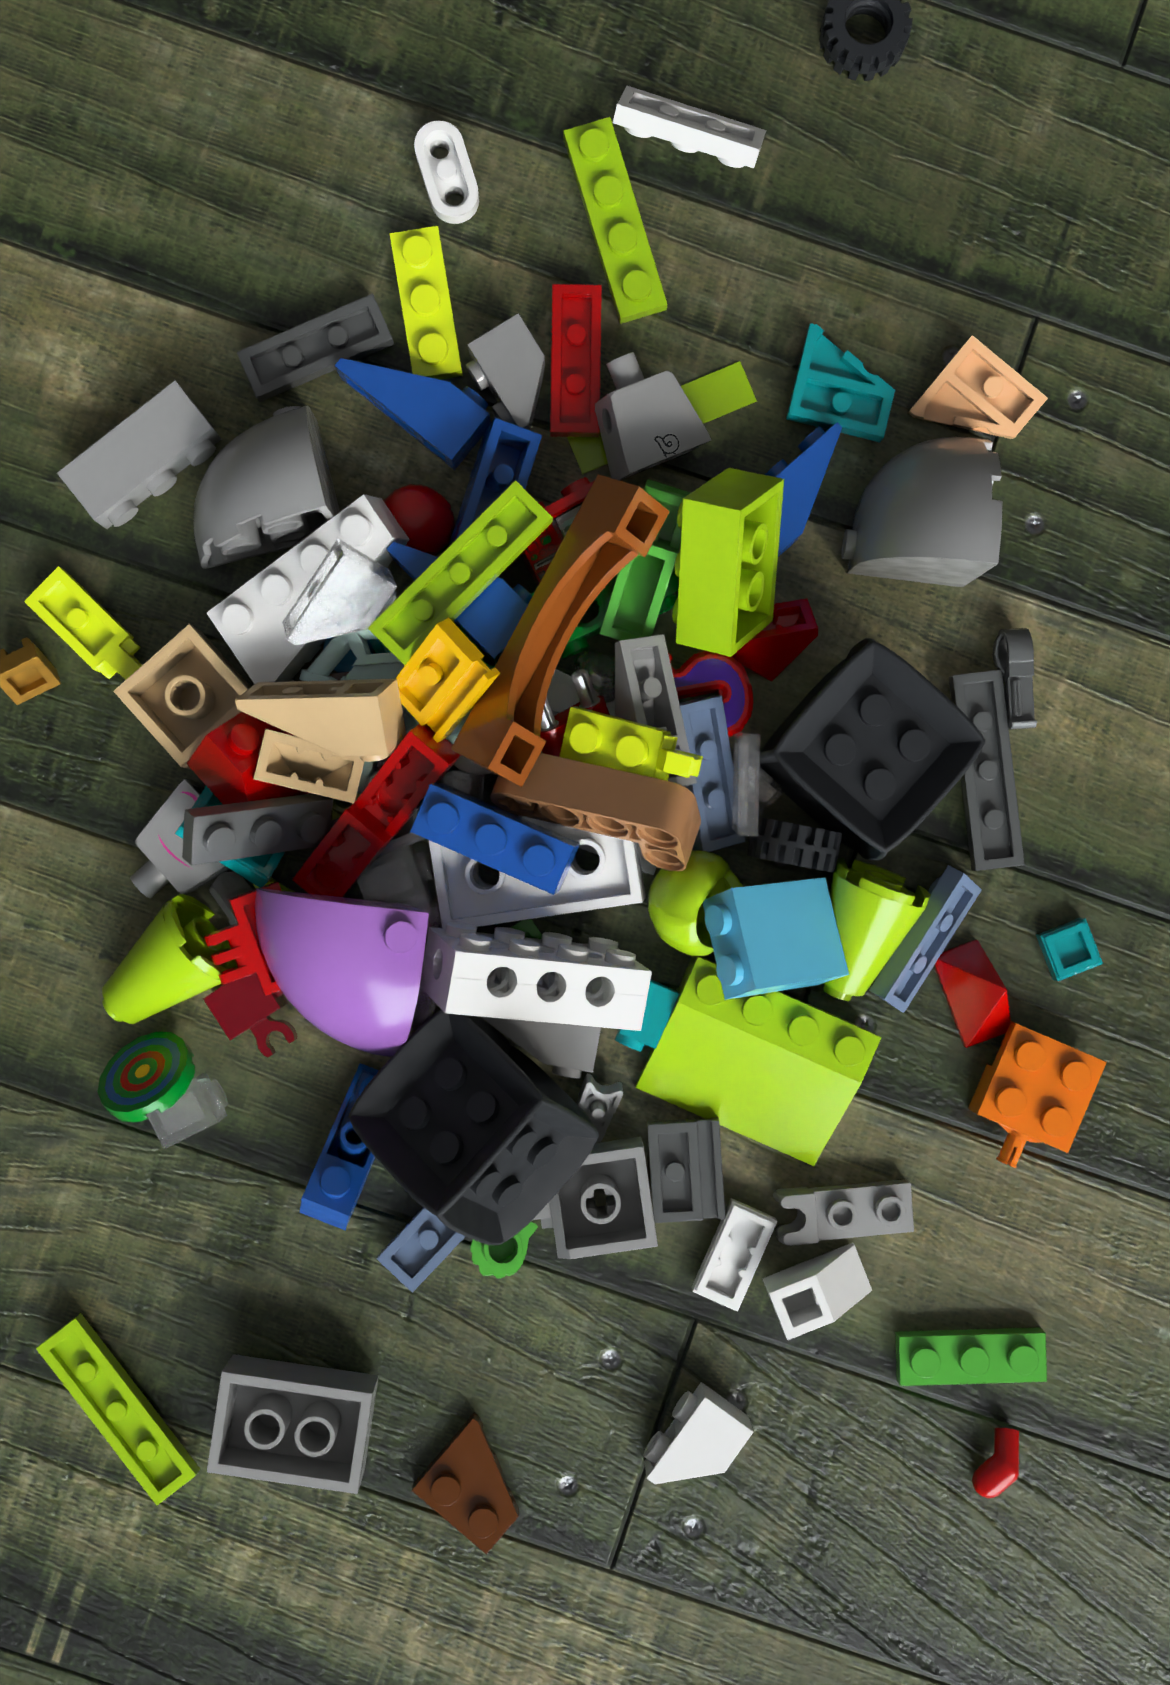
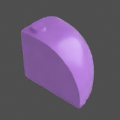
(346, 963)

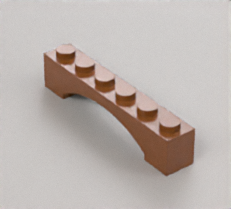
(606, 535)

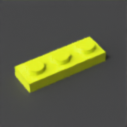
(426, 303)

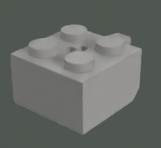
(618, 1226)

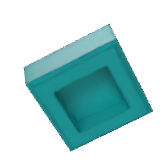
(1069, 949)

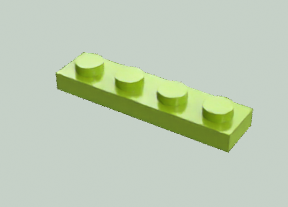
(615, 220)
(462, 571)
(118, 1409)

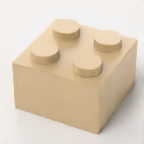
(183, 693)

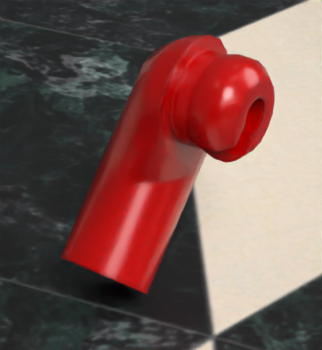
(1001, 1468)

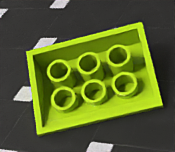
(758, 1063)

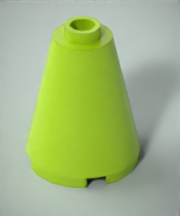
(872, 921)
(165, 963)

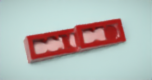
(377, 814)

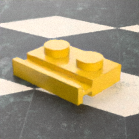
(444, 679)

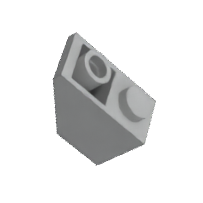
(511, 368)

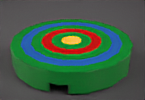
(146, 1076)

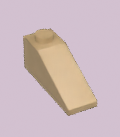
(336, 715)

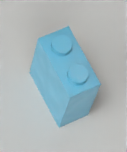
(774, 937)

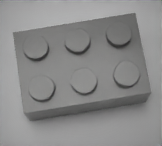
(292, 1423)

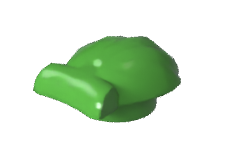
(504, 1258)

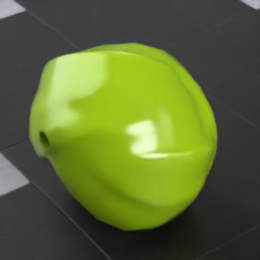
(677, 901)

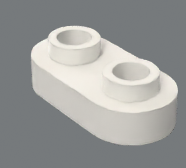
(447, 174)

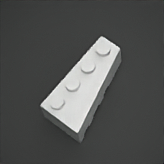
(255, 612)

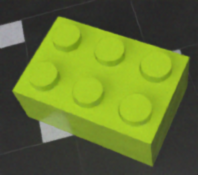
(727, 560)

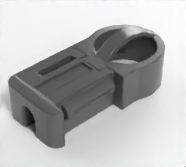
(1015, 657)

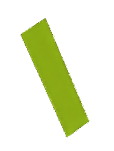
(709, 395)

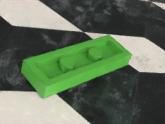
(971, 1356)

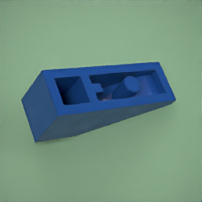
(427, 408)
(489, 617)

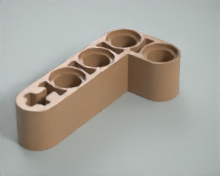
(608, 803)

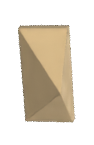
(307, 767)

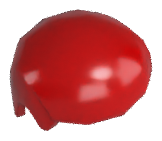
(422, 516)

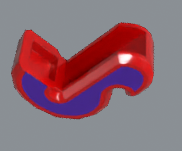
(721, 675)

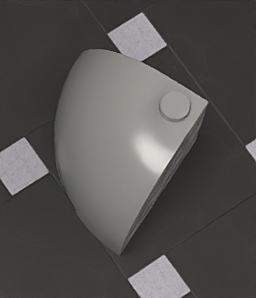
(264, 490)
(929, 515)

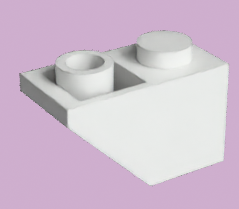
(817, 1290)
(699, 1440)

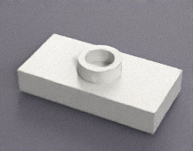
(734, 1254)

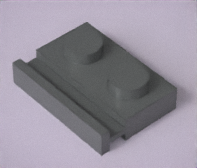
(686, 1170)

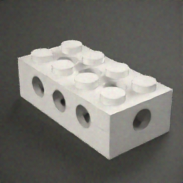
(472, 901)
(534, 977)

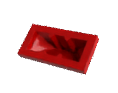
(780, 640)
(973, 993)

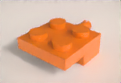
(1036, 1091)

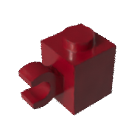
(244, 1007)

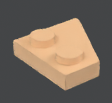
(979, 394)

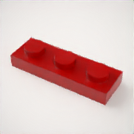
(575, 360)

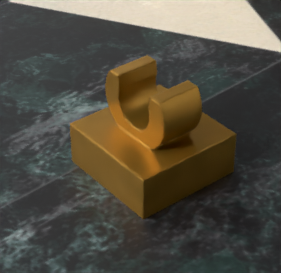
(26, 672)

